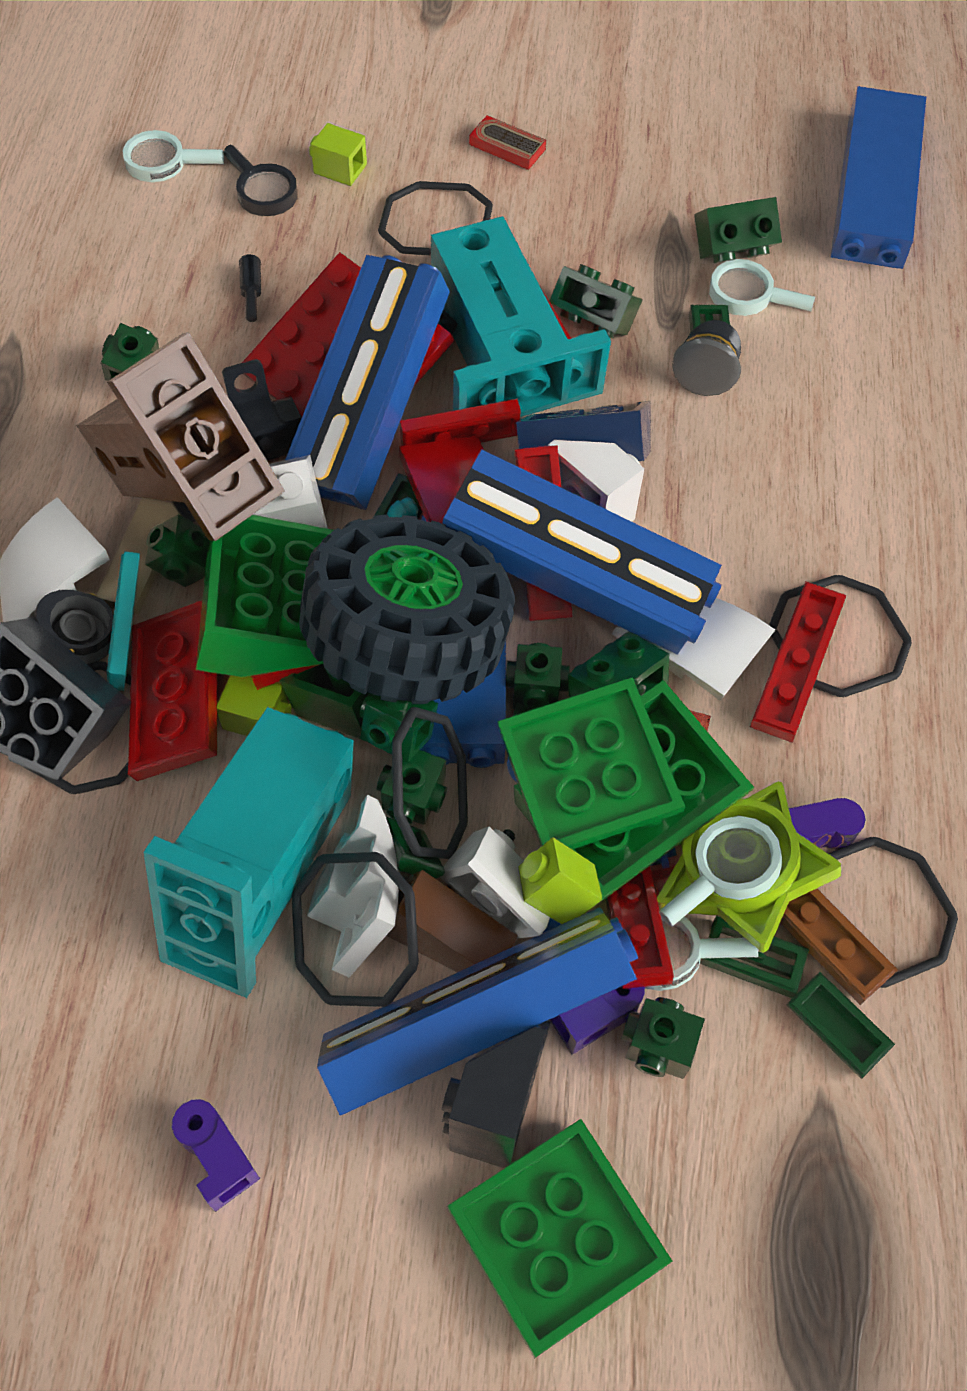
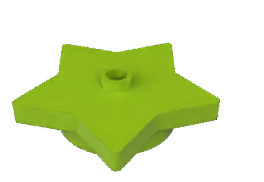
(801, 871)

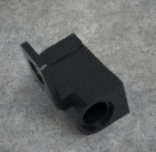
(268, 421)

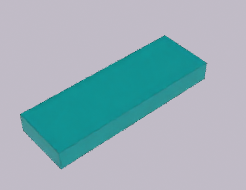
(123, 620)

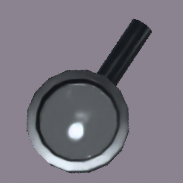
(263, 187)

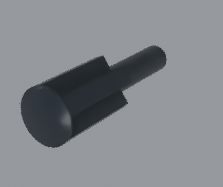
(250, 284)

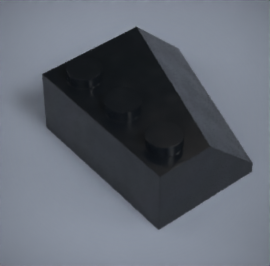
(51, 701)
(491, 1098)

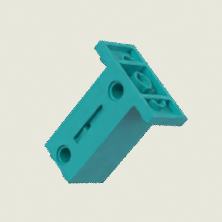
(509, 327)
(247, 849)

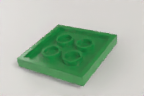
(590, 766)
(558, 1237)

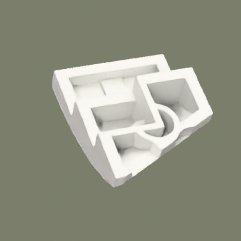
(46, 557)
(722, 649)
(359, 895)

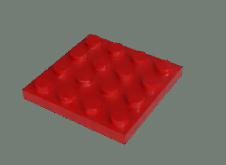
(301, 339)

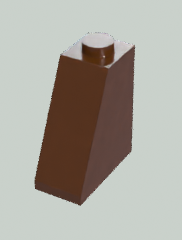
(449, 925)

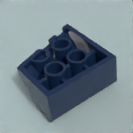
(603, 424)

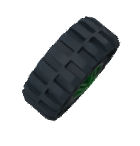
(405, 608)

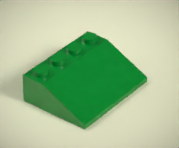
(256, 597)
(704, 778)

